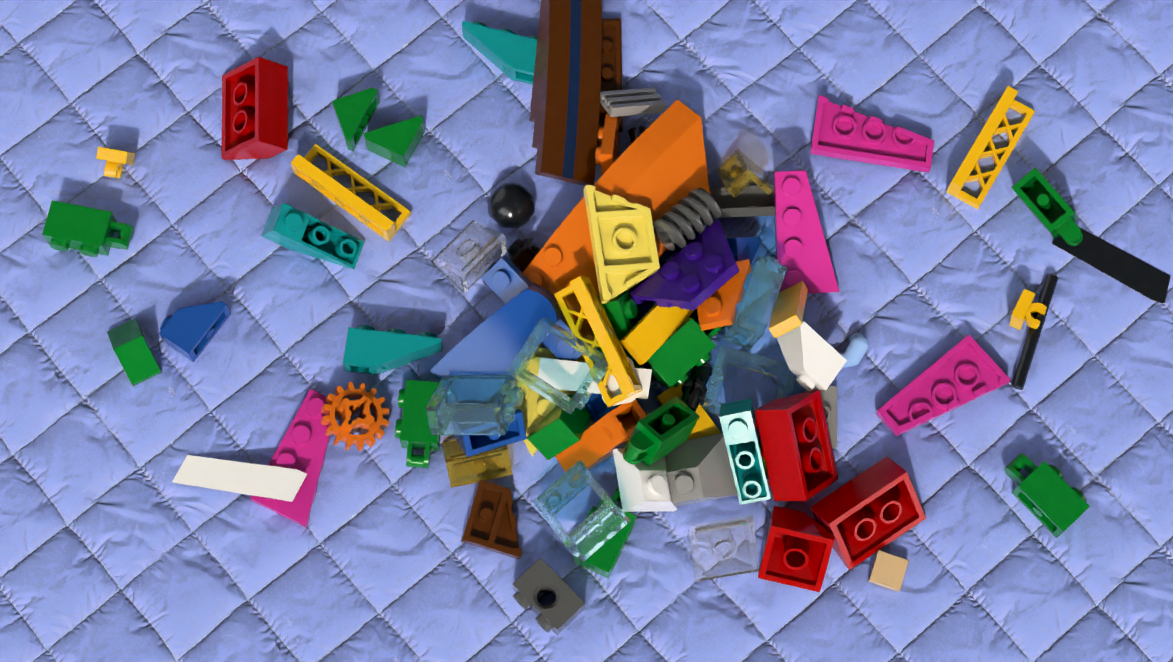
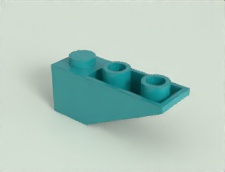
(504, 48)
(311, 236)
(381, 351)
(745, 451)

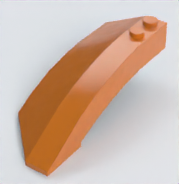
(653, 172)

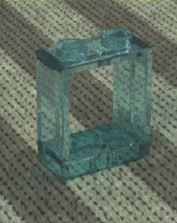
(756, 302)
(528, 351)
(749, 361)
(474, 405)
(607, 518)

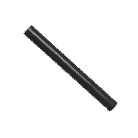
(1034, 334)

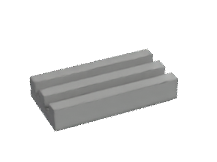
(632, 102)

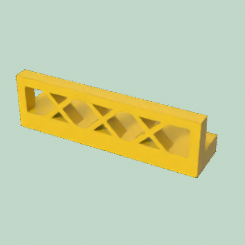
(985, 139)
(346, 197)
(604, 337)

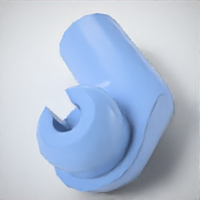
(855, 350)

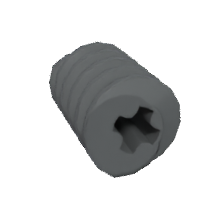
(685, 218)

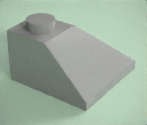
(700, 471)

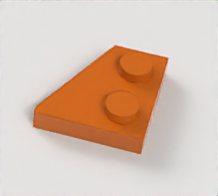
(609, 140)
(720, 307)

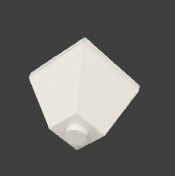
(810, 357)
(643, 486)

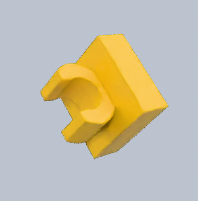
(115, 160)
(1024, 309)

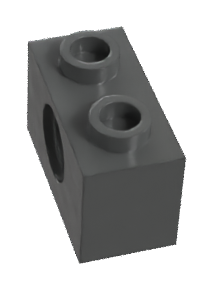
(541, 579)

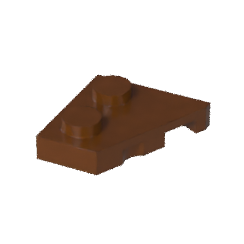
(492, 521)

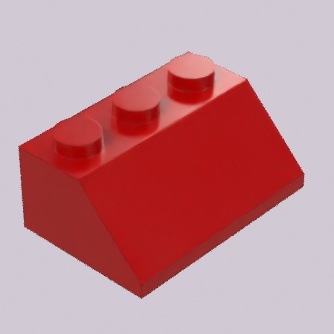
(255, 110)
(796, 446)
(869, 511)

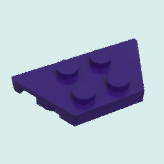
(691, 273)

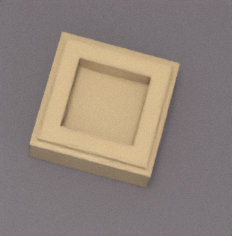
(888, 571)

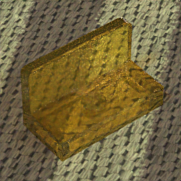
(739, 172)
(469, 470)

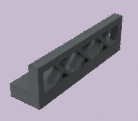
(748, 203)

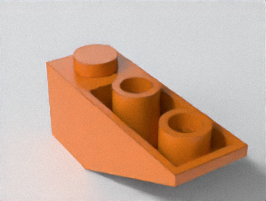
(603, 437)

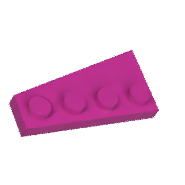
(855, 137)
(800, 235)
(947, 384)
(303, 450)

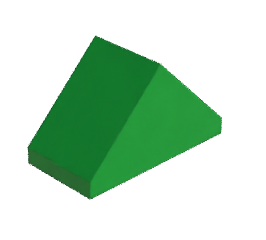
(355, 114)
(397, 140)
(133, 352)
(559, 431)

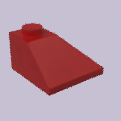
(795, 550)

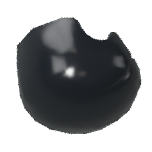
(511, 205)

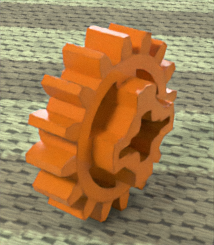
(346, 408)

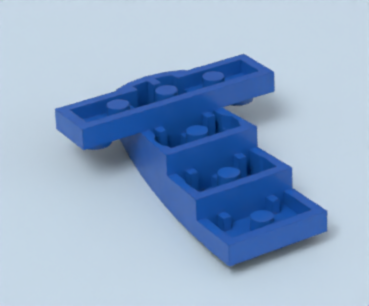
(501, 336)

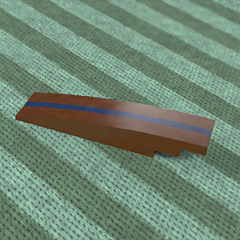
(567, 89)

